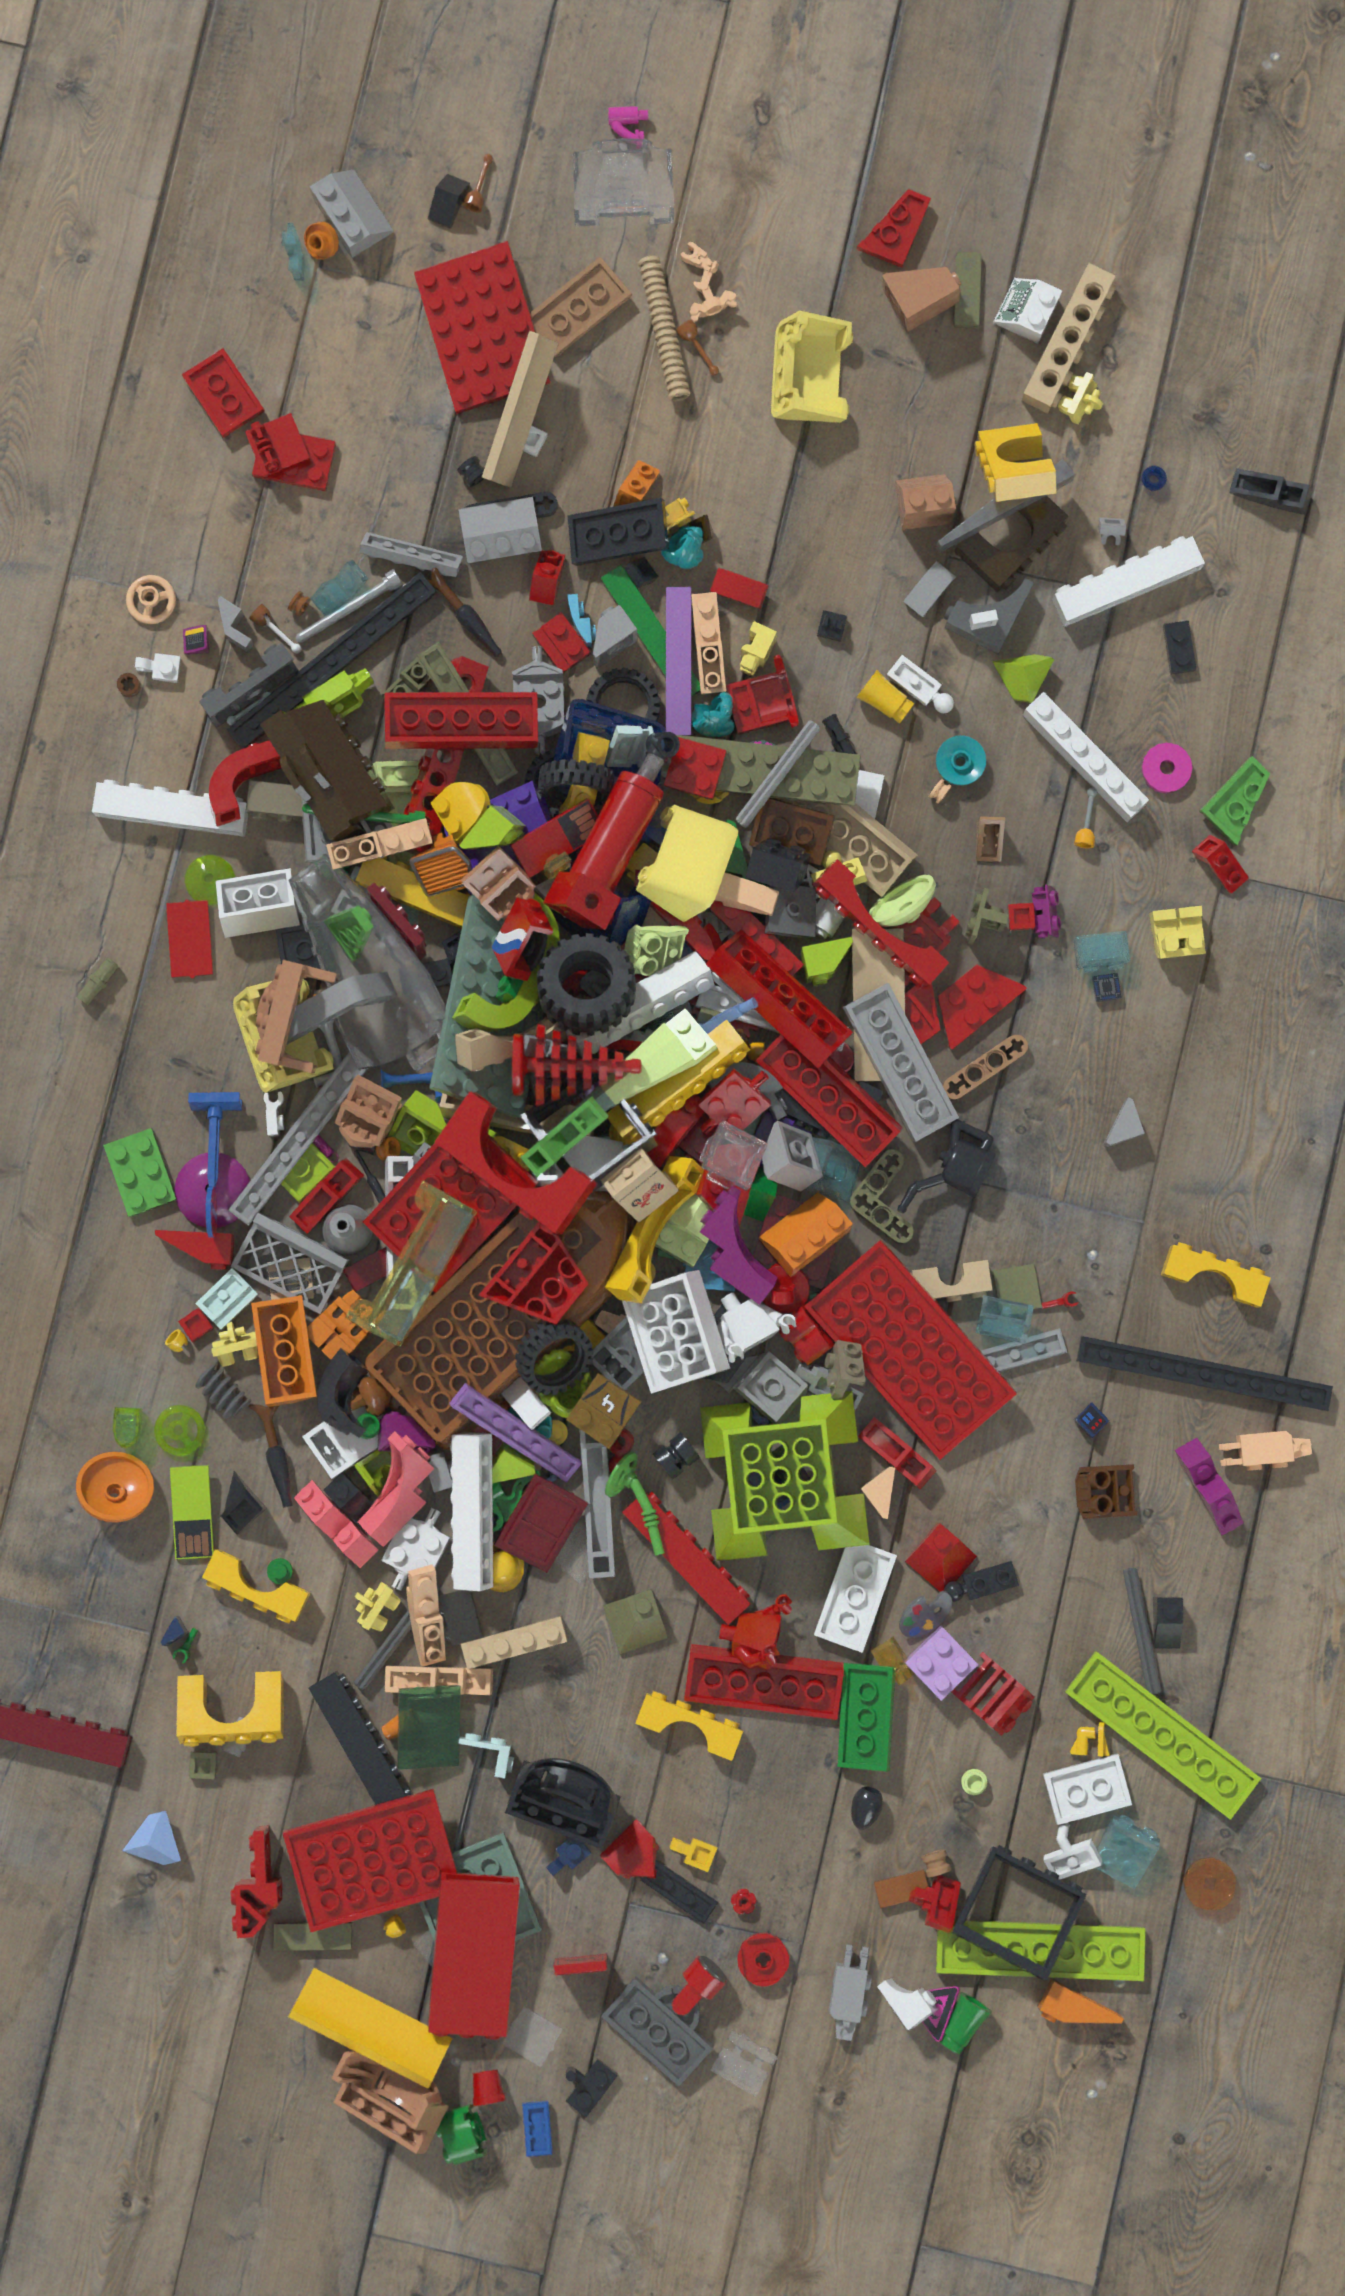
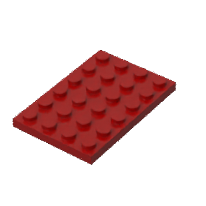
(477, 323)
(399, 1215)
(370, 1860)

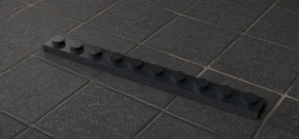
(334, 658)
(1204, 1373)

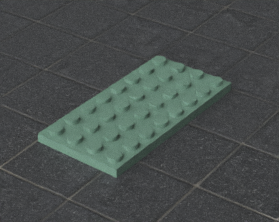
(478, 972)

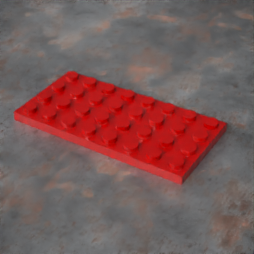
(911, 1349)

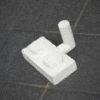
(1072, 1858)

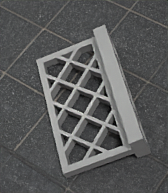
(299, 1242)

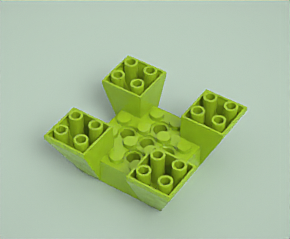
(814, 1503)

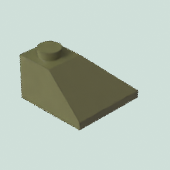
(635, 1621)

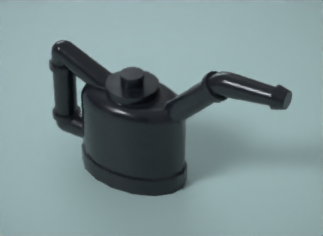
(963, 1164)

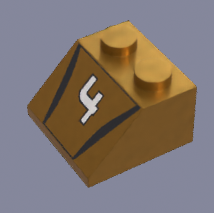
(603, 1410)

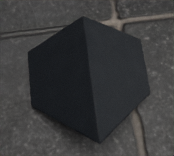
(241, 1505)

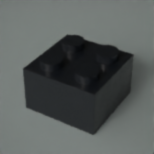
(778, 865)

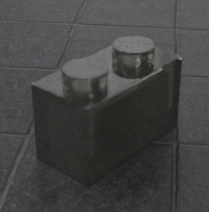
(460, 1617)

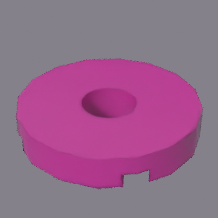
(1166, 753)

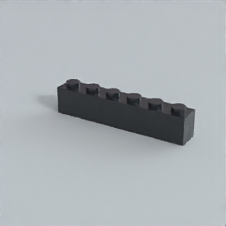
(358, 1739)

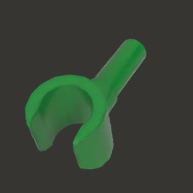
(186, 1646)

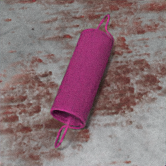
(324, 1147)

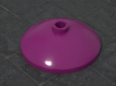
(192, 1185)

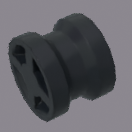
(471, 471)

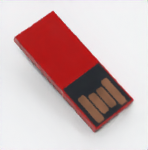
(558, 835)

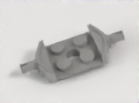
(548, 684)

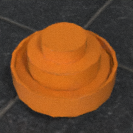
(321, 240)

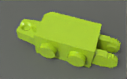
(341, 691)

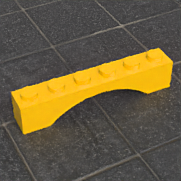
(633, 1270)

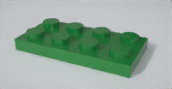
(866, 1717)

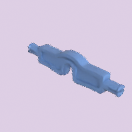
(729, 1014)

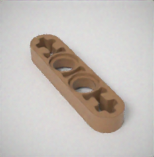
(983, 1065)

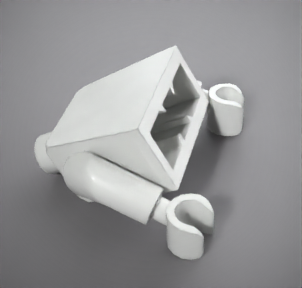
(749, 1325)

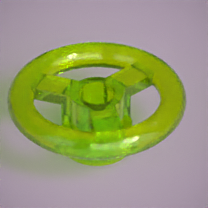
(188, 1412)

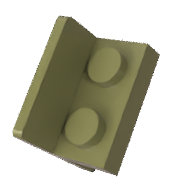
(991, 918)

